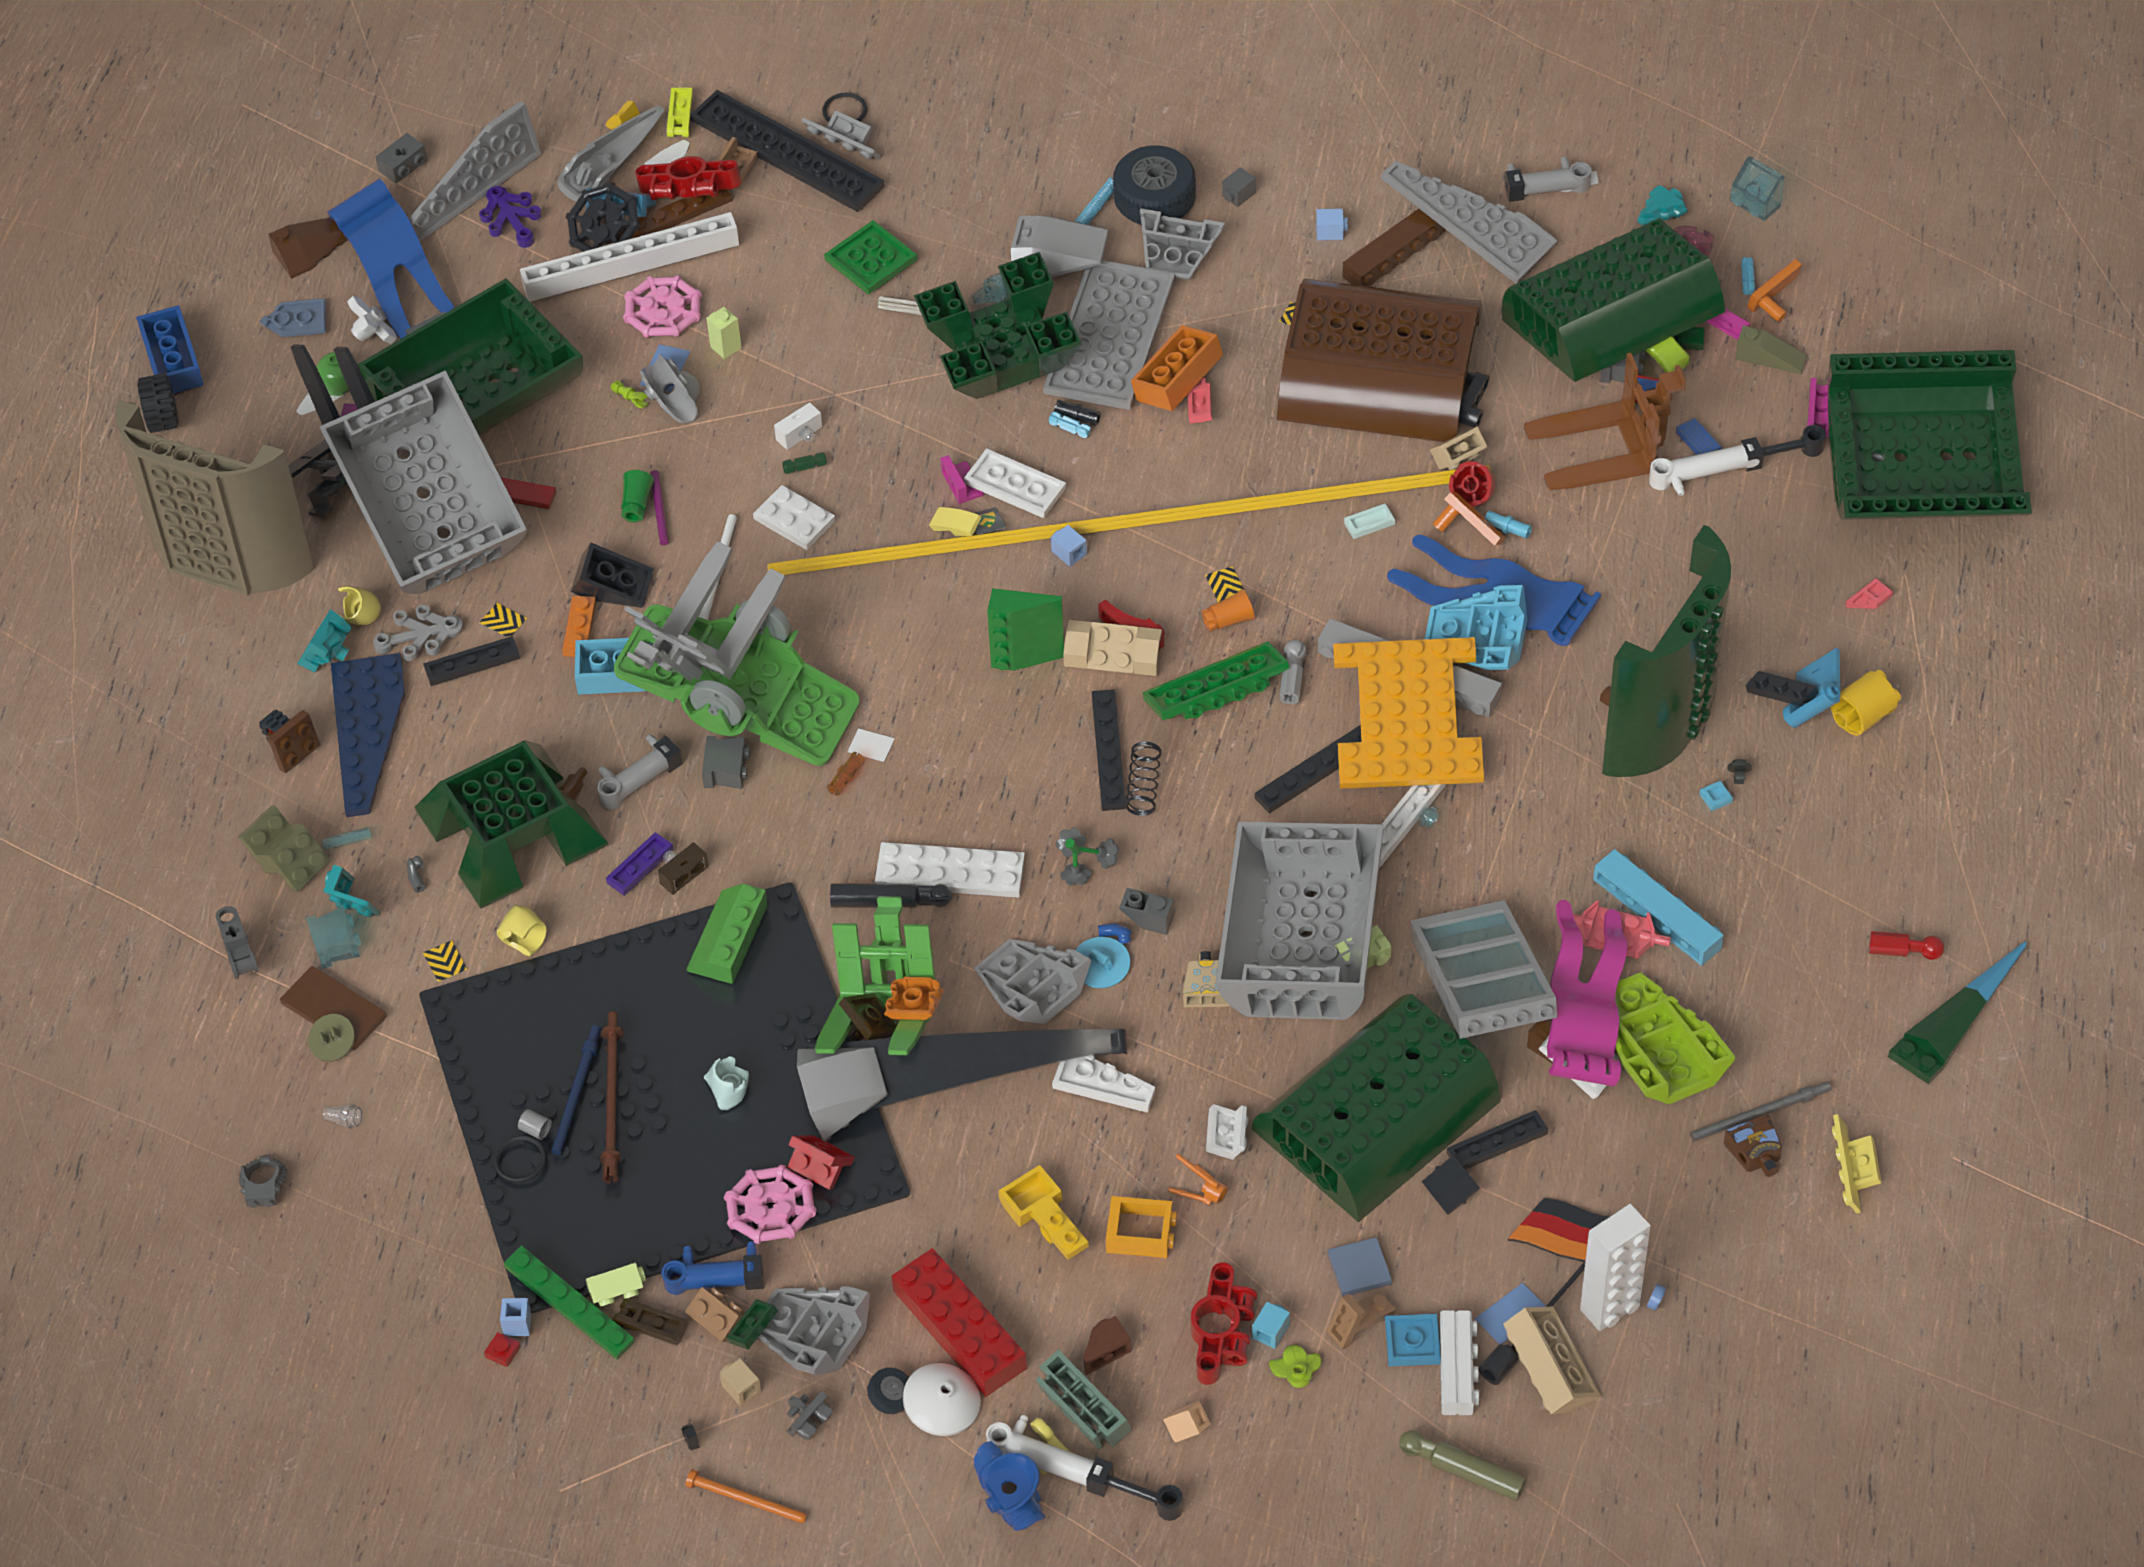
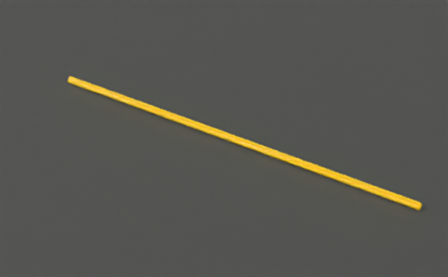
(1113, 522)

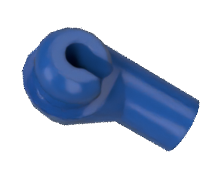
(1114, 930)

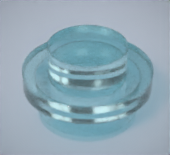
(1428, 817)

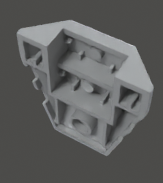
(1033, 980)
(816, 1327)

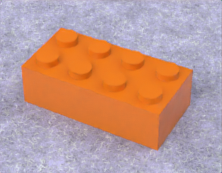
(1176, 368)

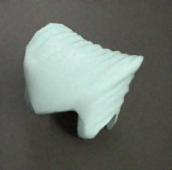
(727, 1082)

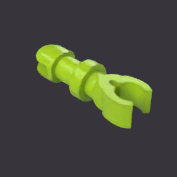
(629, 394)

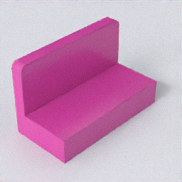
(955, 476)

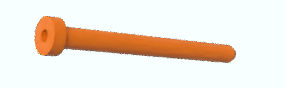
(693, 1479)

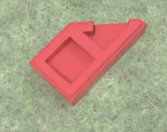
(1870, 596)

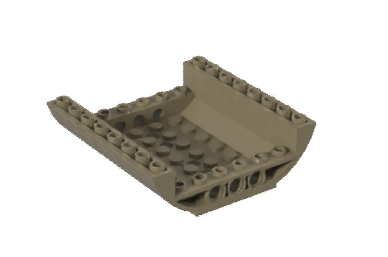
(217, 514)

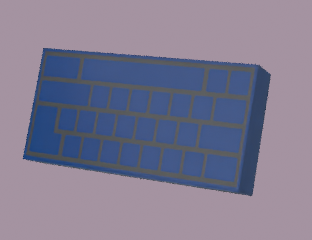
(1697, 437)

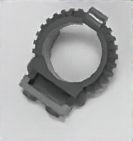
(264, 1193)

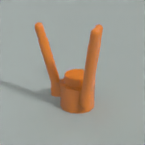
(1213, 1189)

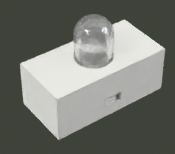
(798, 426)

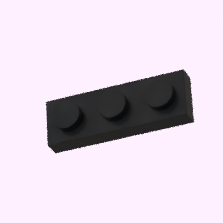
(1781, 688)

